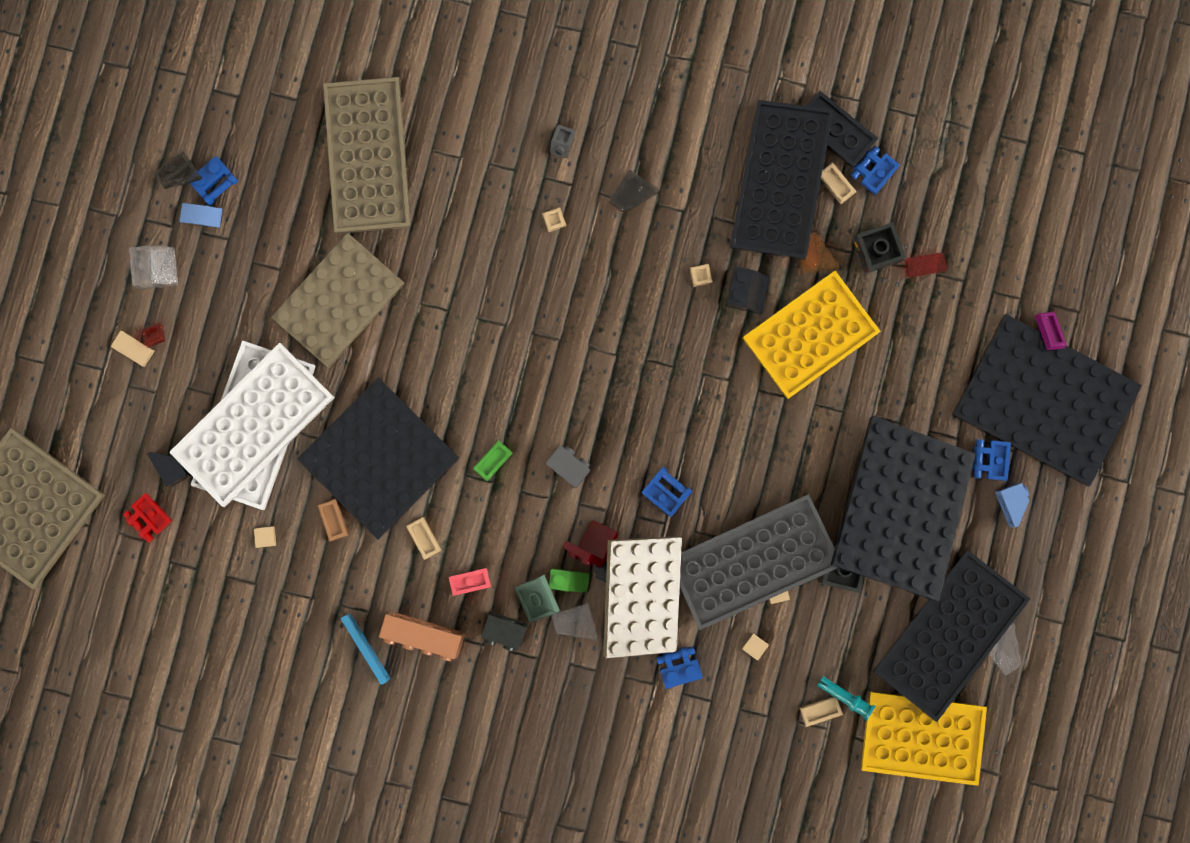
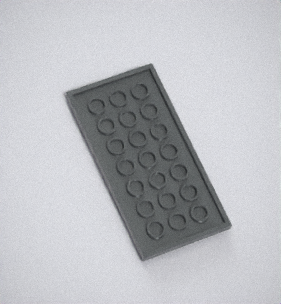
(755, 562)

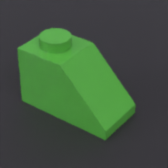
(569, 580)

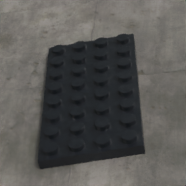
(782, 179)
(951, 636)

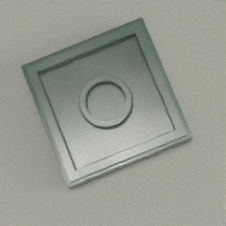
(537, 599)

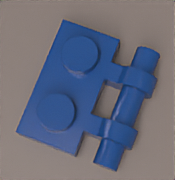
(881, 172)
(998, 460)
(680, 673)

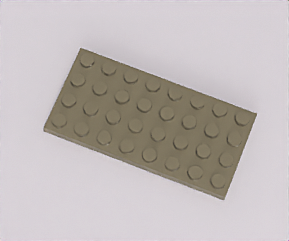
(367, 155)

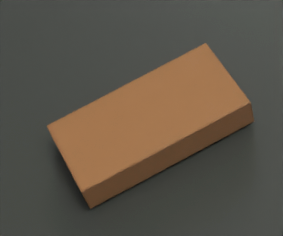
(333, 520)

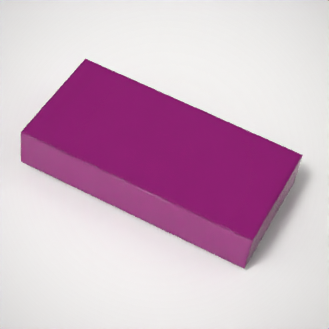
(1050, 331)

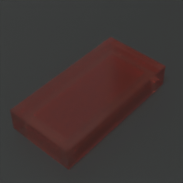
(925, 265)

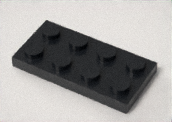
(847, 136)

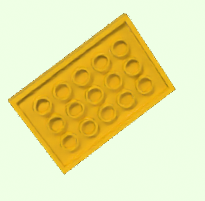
(811, 334)
(911, 744)

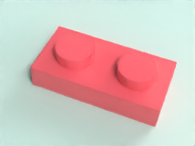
(469, 581)

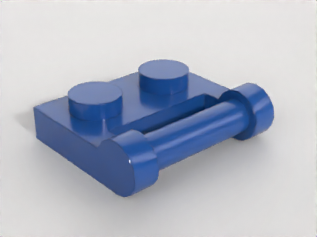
(211, 174)
(663, 497)

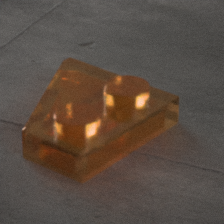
(818, 257)

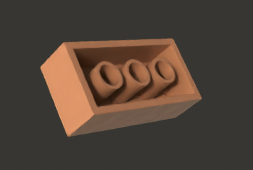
(421, 635)

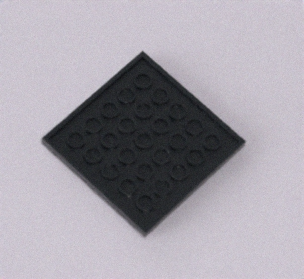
(378, 458)

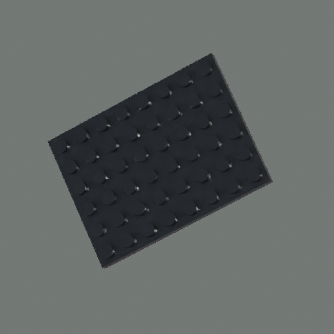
(1047, 401)
(903, 509)

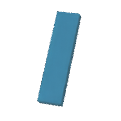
(365, 648)

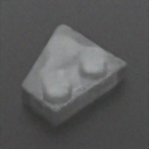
(575, 622)
(1006, 652)

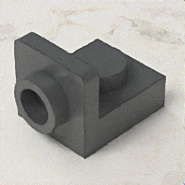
(562, 141)

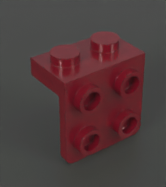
(593, 544)

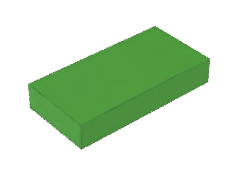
(492, 460)

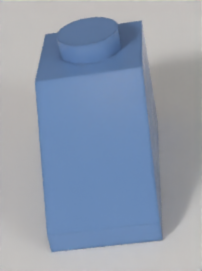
(1013, 502)

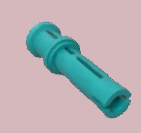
(854, 702)

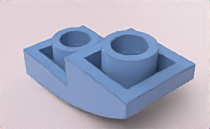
(201, 215)

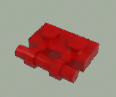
(151, 513)

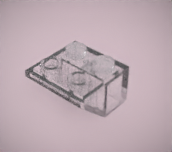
(153, 266)

